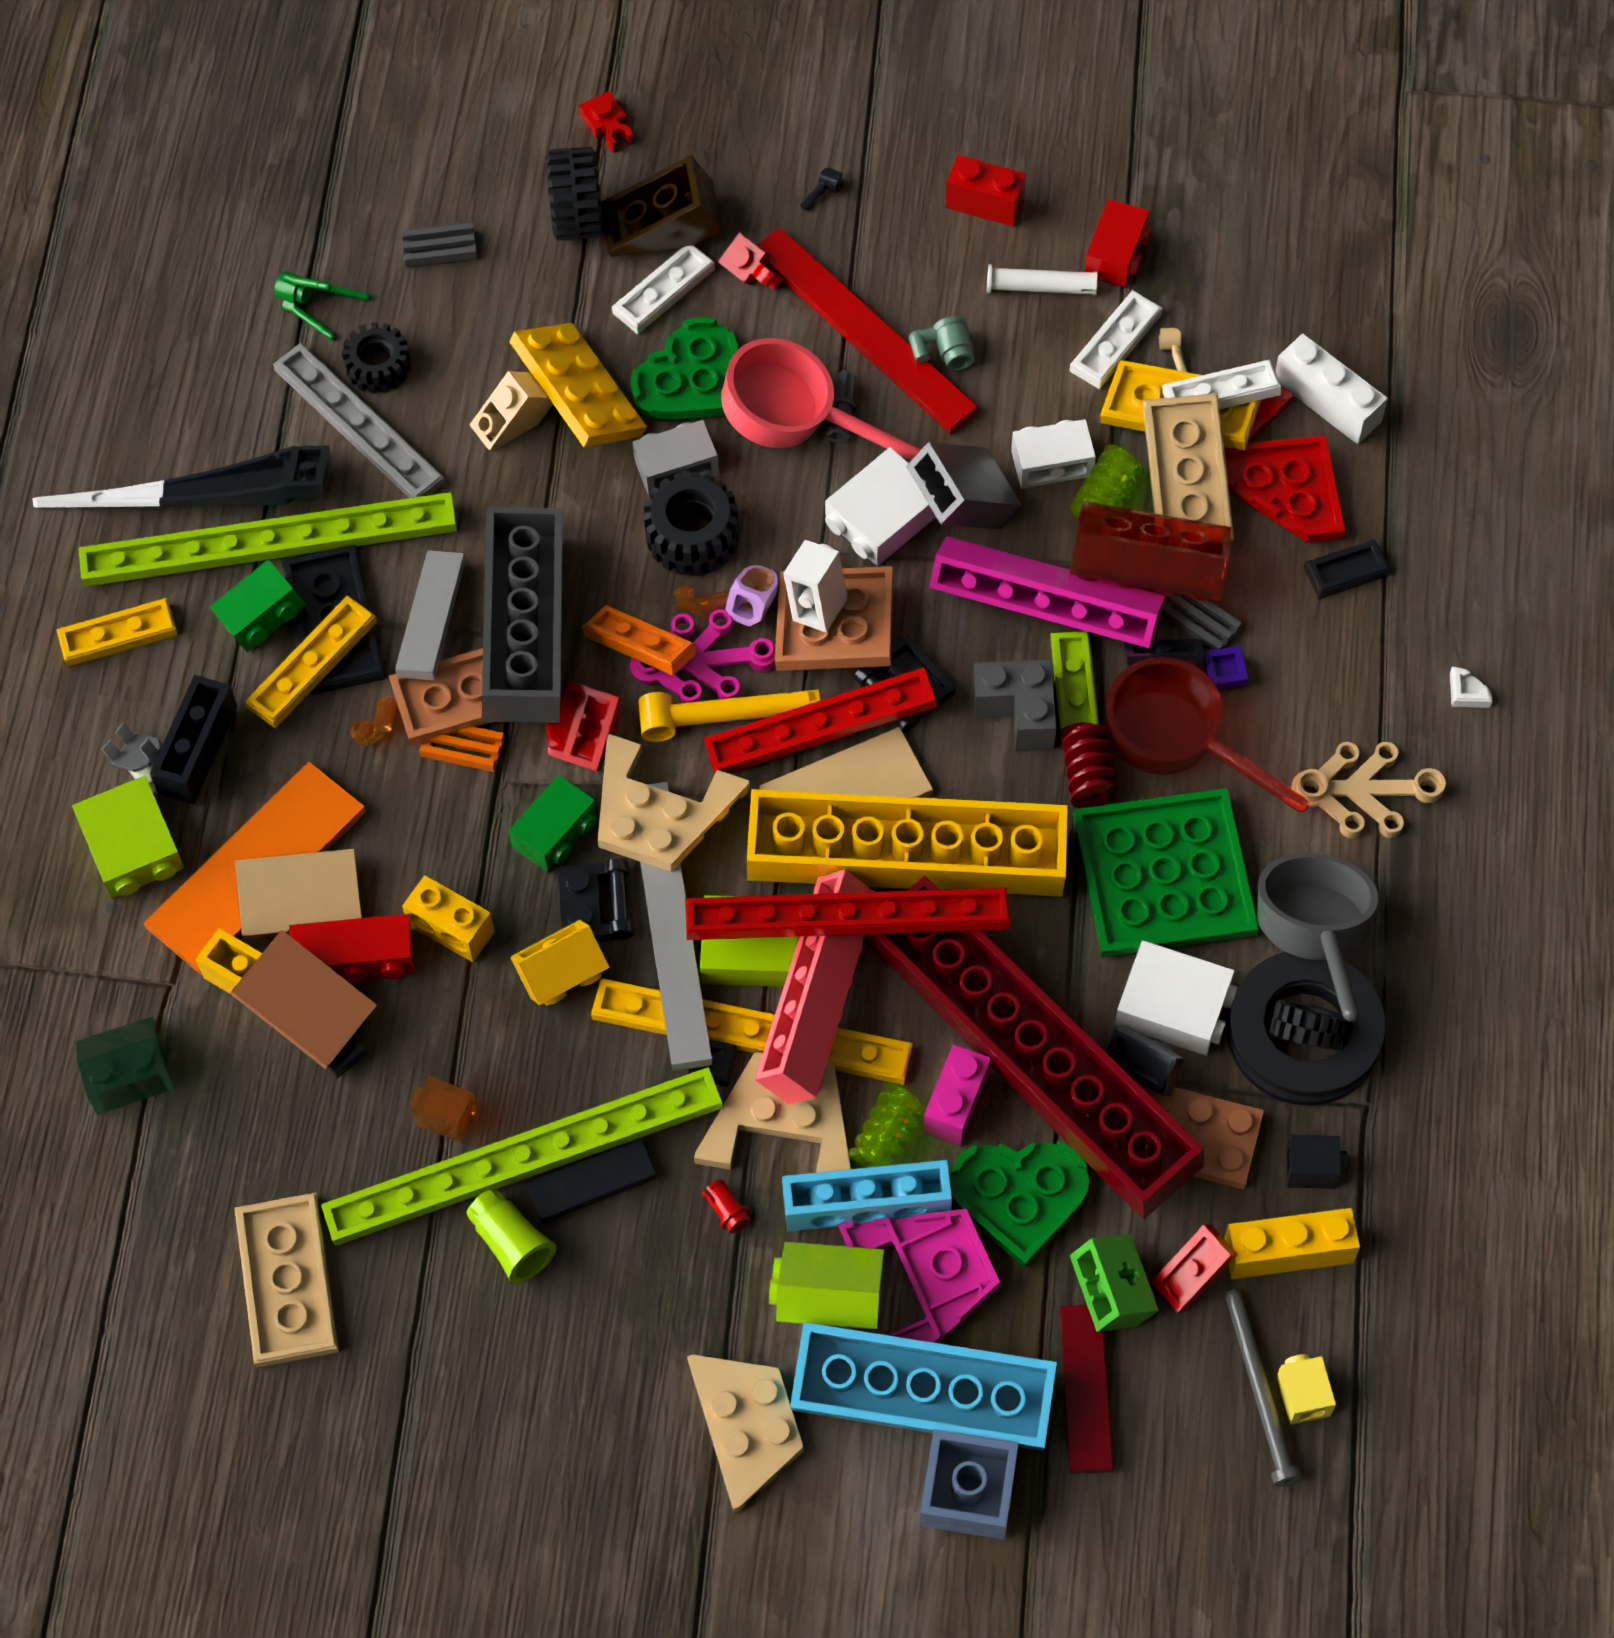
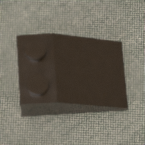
(662, 211)

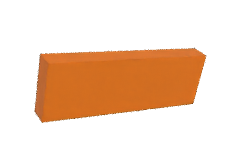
(639, 640)

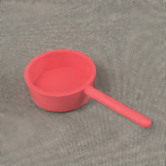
(783, 392)

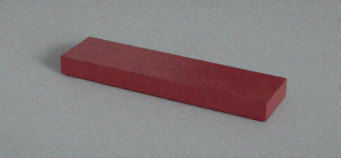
(1085, 1392)

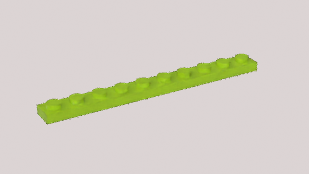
(267, 539)
(521, 1156)

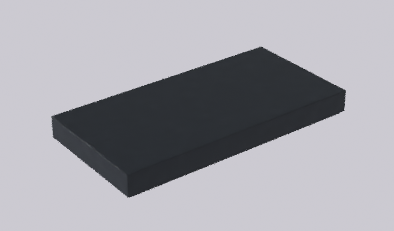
(322, 584)

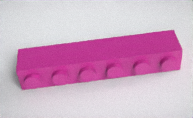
(1046, 592)

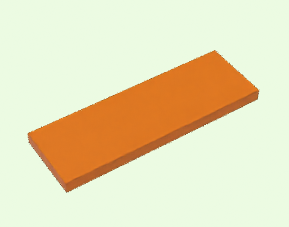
(299, 819)

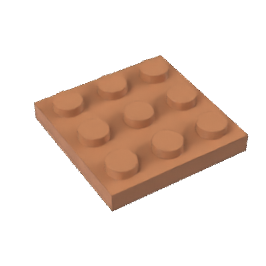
(857, 636)

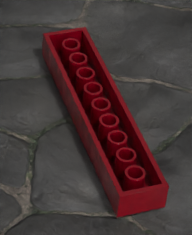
(1047, 1060)

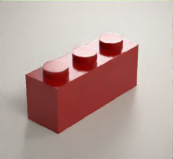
(361, 946)

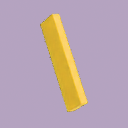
(311, 661)

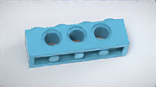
(865, 1194)

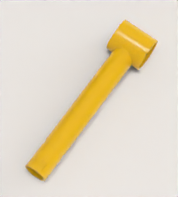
(661, 716)

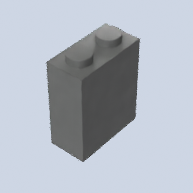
(963, 485)

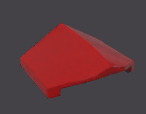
(584, 725)

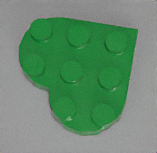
(687, 375)
(1020, 1195)

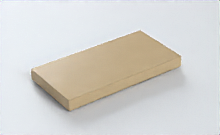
(1187, 458)
(873, 767)
(286, 1280)

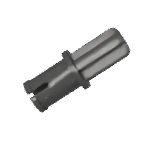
(843, 400)

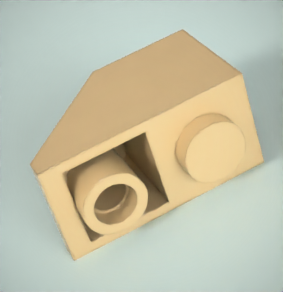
(511, 410)

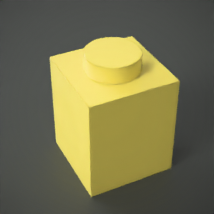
(1305, 1389)

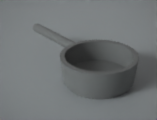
(1318, 912)

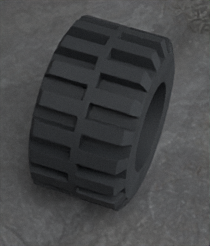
(574, 193)
(687, 498)

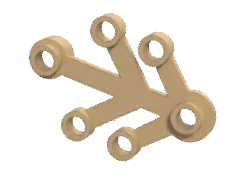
(1362, 789)

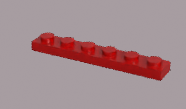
(820, 722)

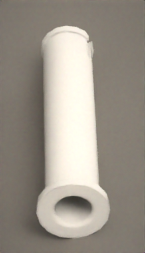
(1041, 281)

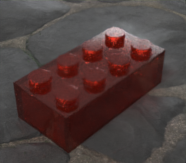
(1151, 551)

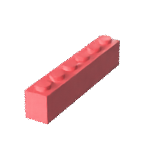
(811, 1005)

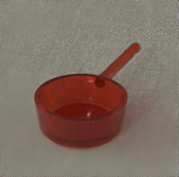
(1167, 720)

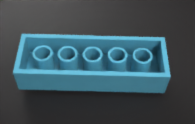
(922, 1385)

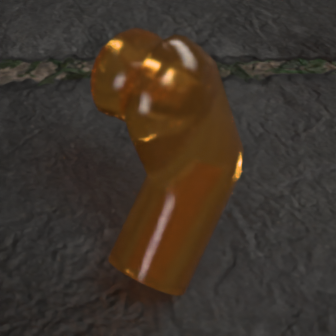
(696, 605)
(380, 726)

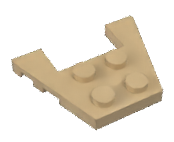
(654, 822)
(758, 1110)

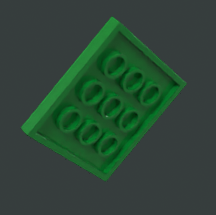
(1164, 872)

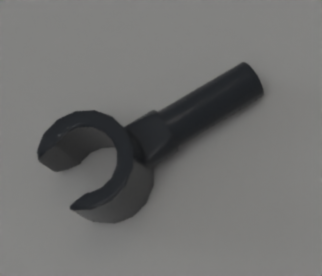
(828, 179)

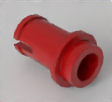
(732, 1214)

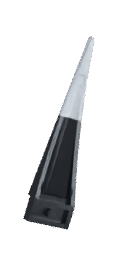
(264, 480)

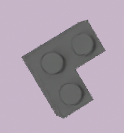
(1019, 692)

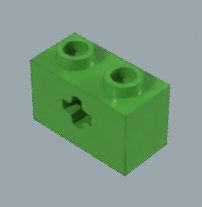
(1114, 1282)

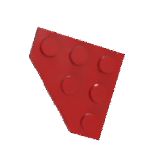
(1289, 484)

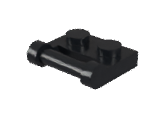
(904, 659)
(581, 898)

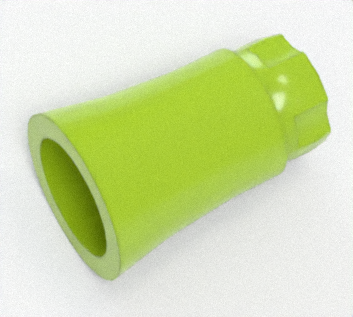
(510, 1236)

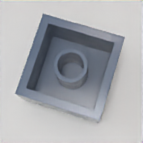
(968, 1484)

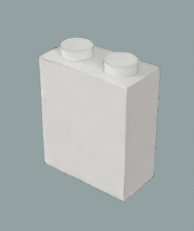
(879, 508)
(1176, 998)

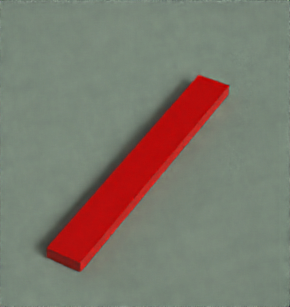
(867, 332)
(847, 913)

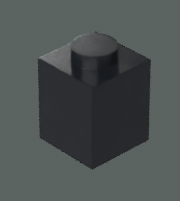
(1314, 1161)

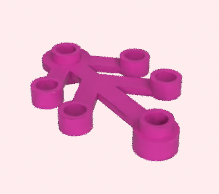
(700, 663)

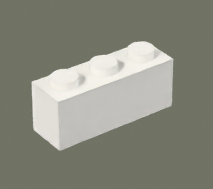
(1330, 389)

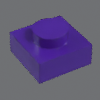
(1226, 667)

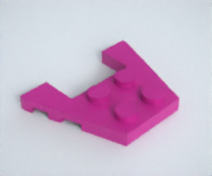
(942, 1263)

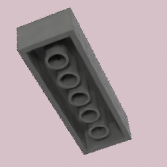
(522, 615)

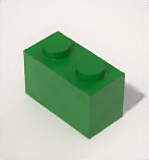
(257, 606)
(553, 824)

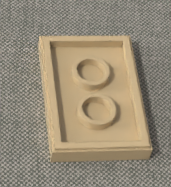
(296, 891)

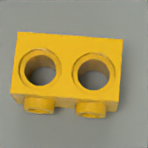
(449, 918)

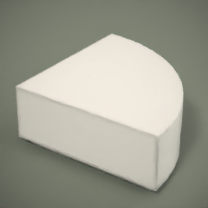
(1468, 690)

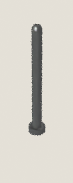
(1285, 1472)

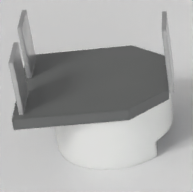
(137, 753)

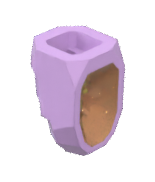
(752, 595)

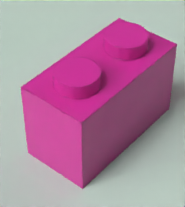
(956, 1095)

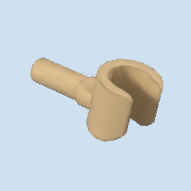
(1171, 340)

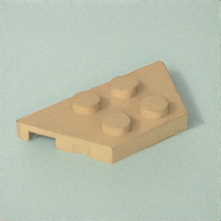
(747, 1423)

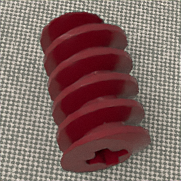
(1088, 764)

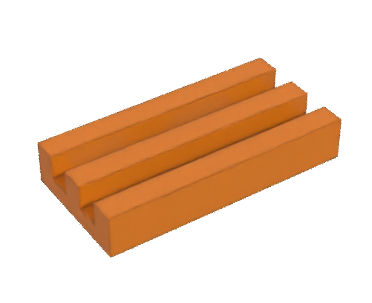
(488, 764)

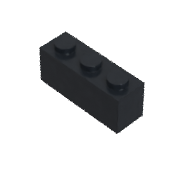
(193, 739)

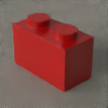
(985, 190)
(1118, 242)

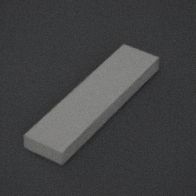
(430, 615)

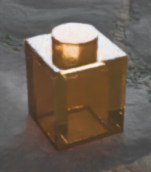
(443, 1108)

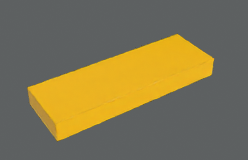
(117, 632)

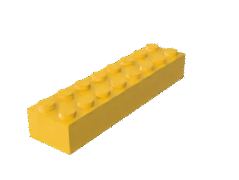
(906, 838)

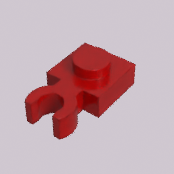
(606, 117)

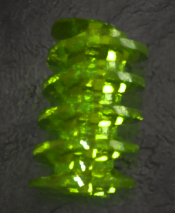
(1109, 479)
(887, 1127)

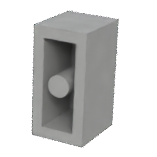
(674, 452)

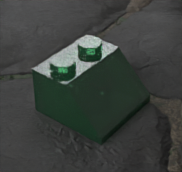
(123, 1065)

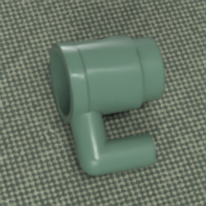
(951, 340)

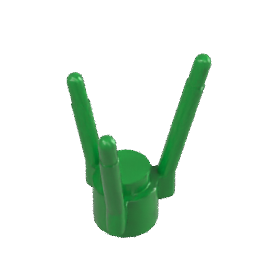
(298, 290)

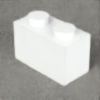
(1052, 453)
(815, 585)

